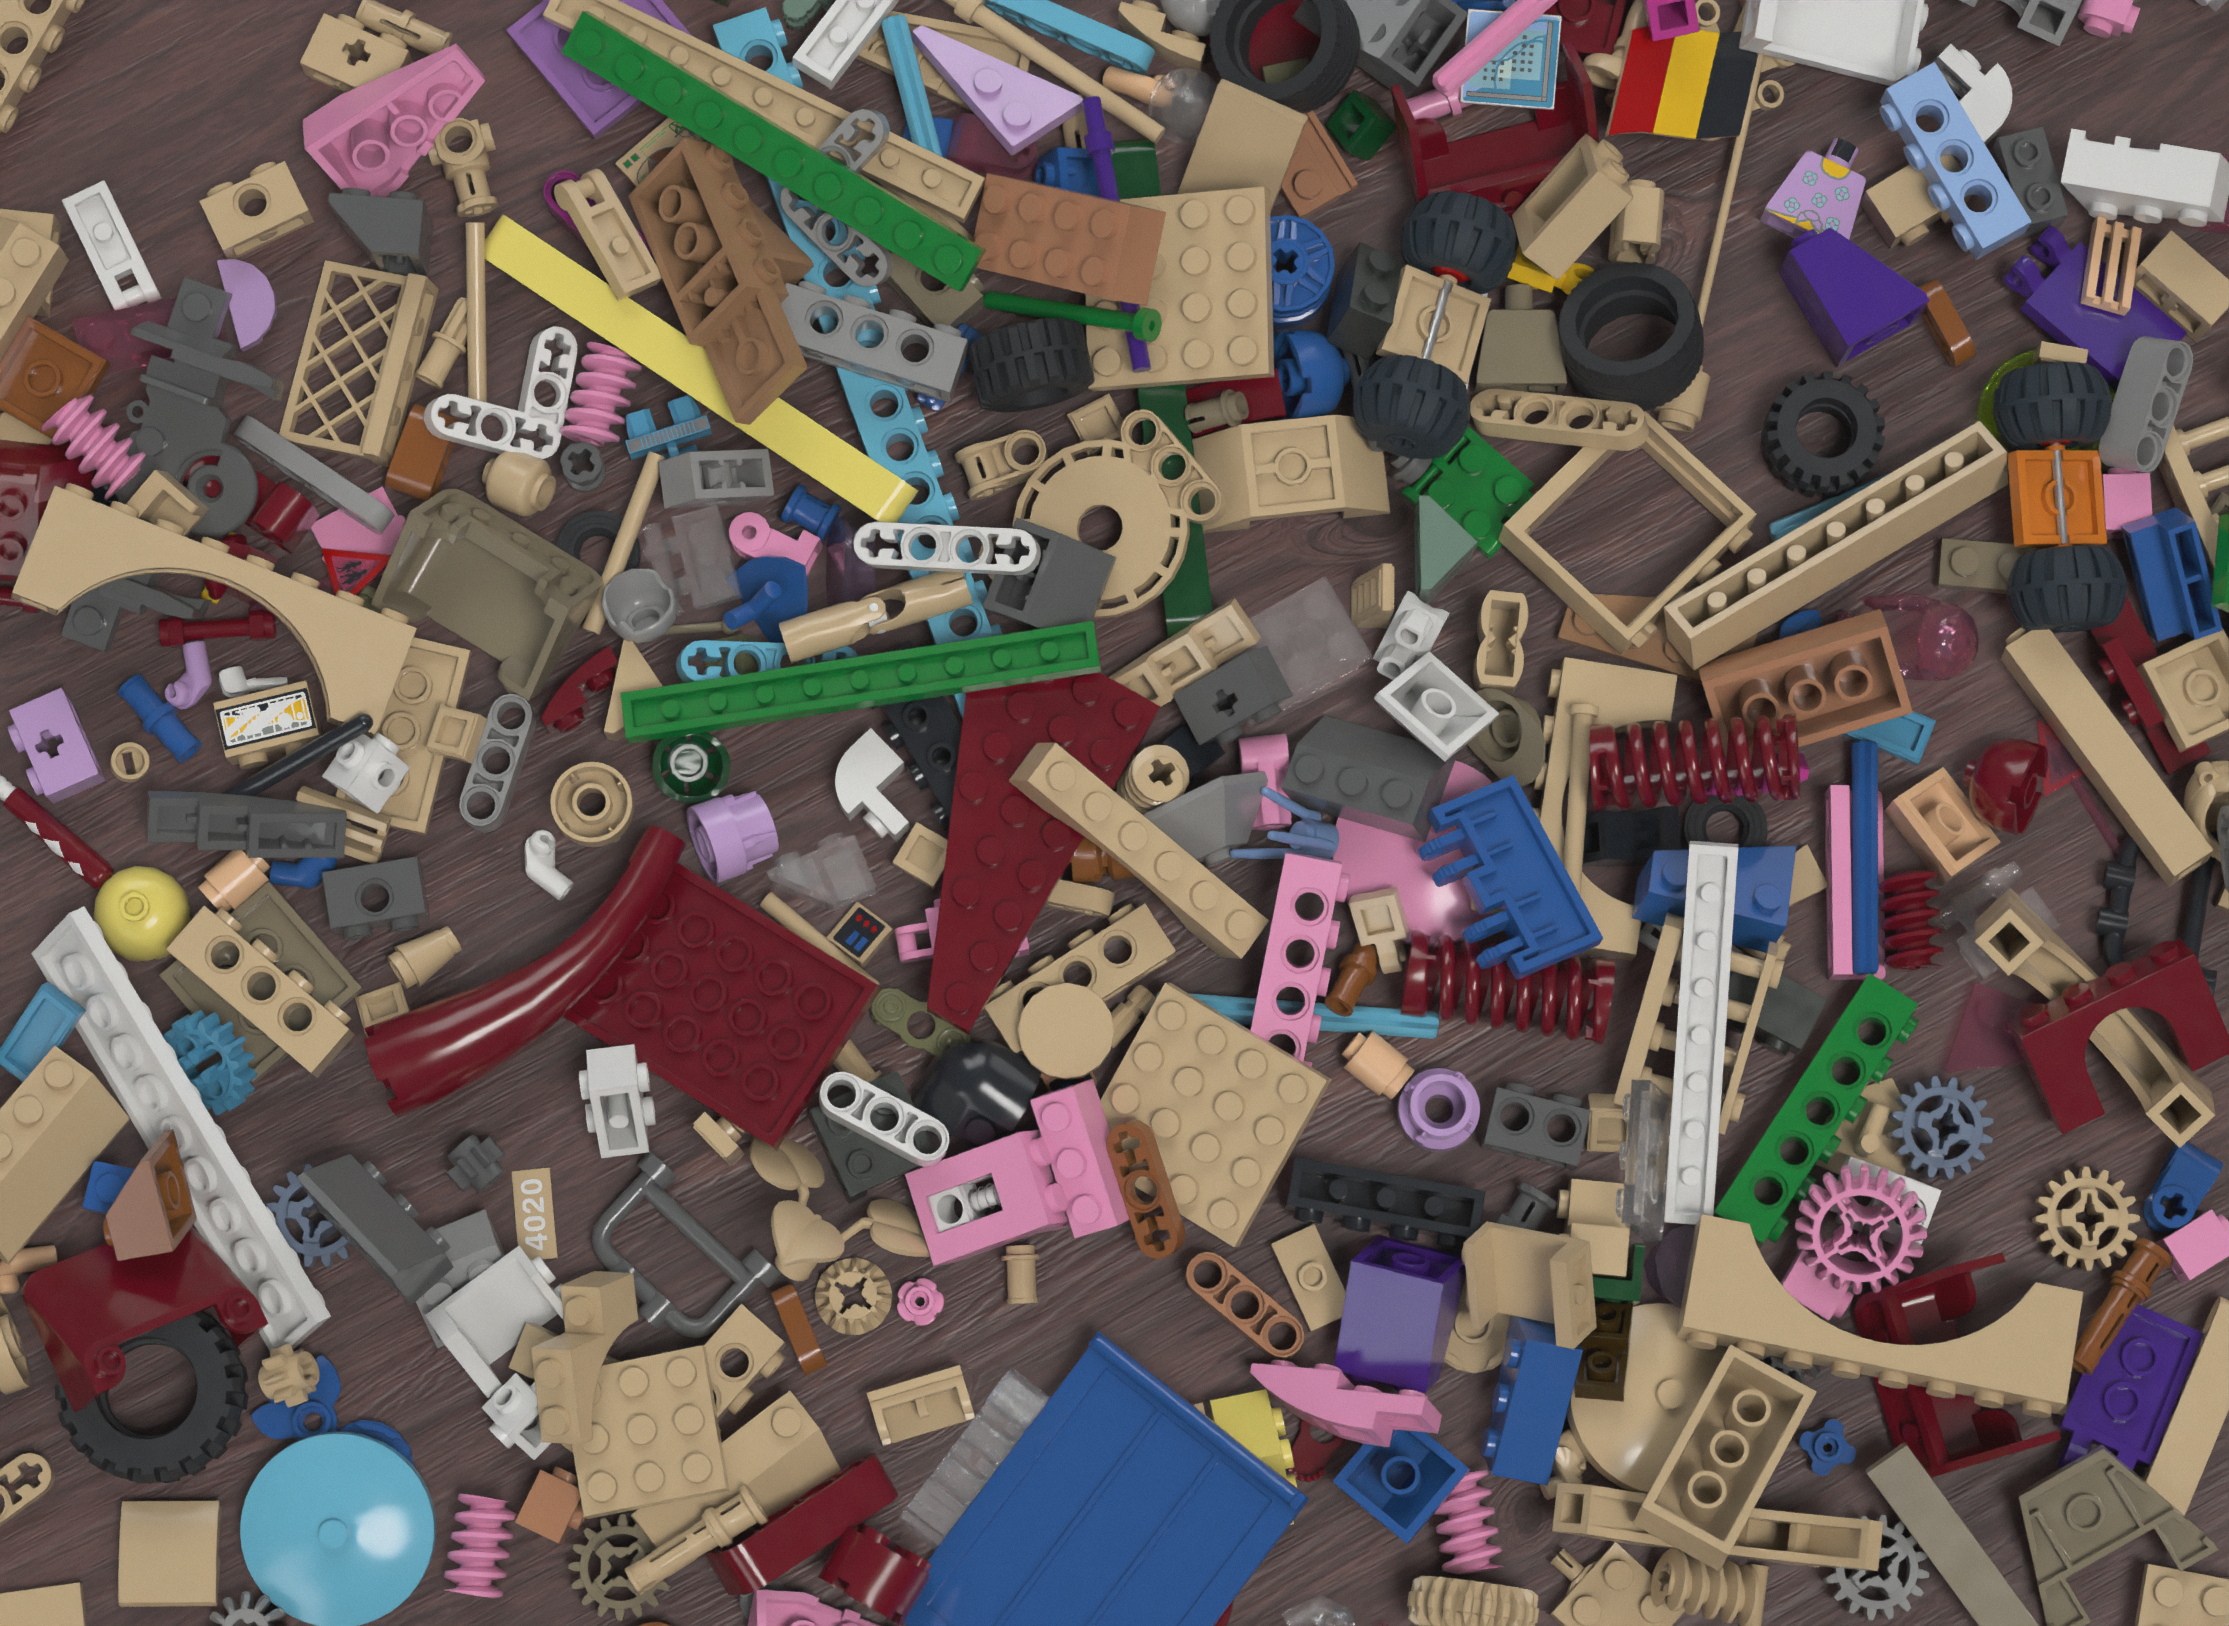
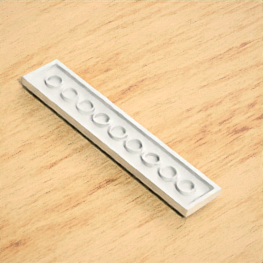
(162, 1098)

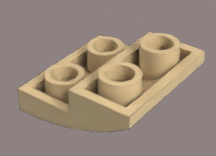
(169, 1553)

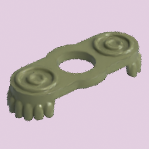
(894, 1008)

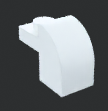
(1984, 97)
(862, 776)

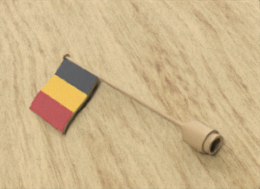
(1690, 91)

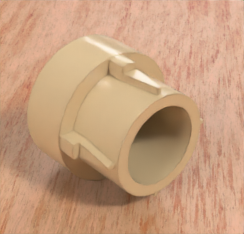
(586, 779)

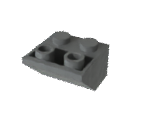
(388, 230)
(1061, 587)

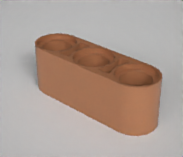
(1233, 1284)

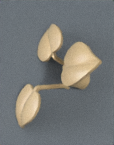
(806, 1238)

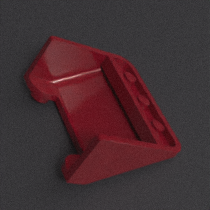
(99, 1302)

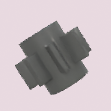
(476, 1164)

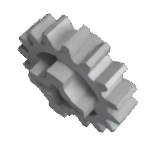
(1888, 1586)

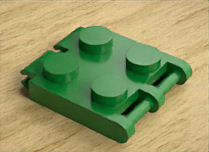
(1475, 490)

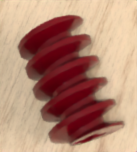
(1910, 921)

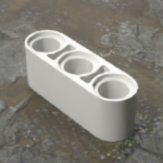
(869, 1098)

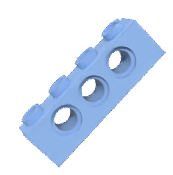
(1930, 95)

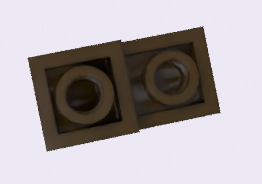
(1606, 1354)

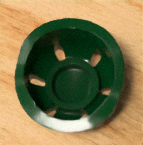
(688, 764)

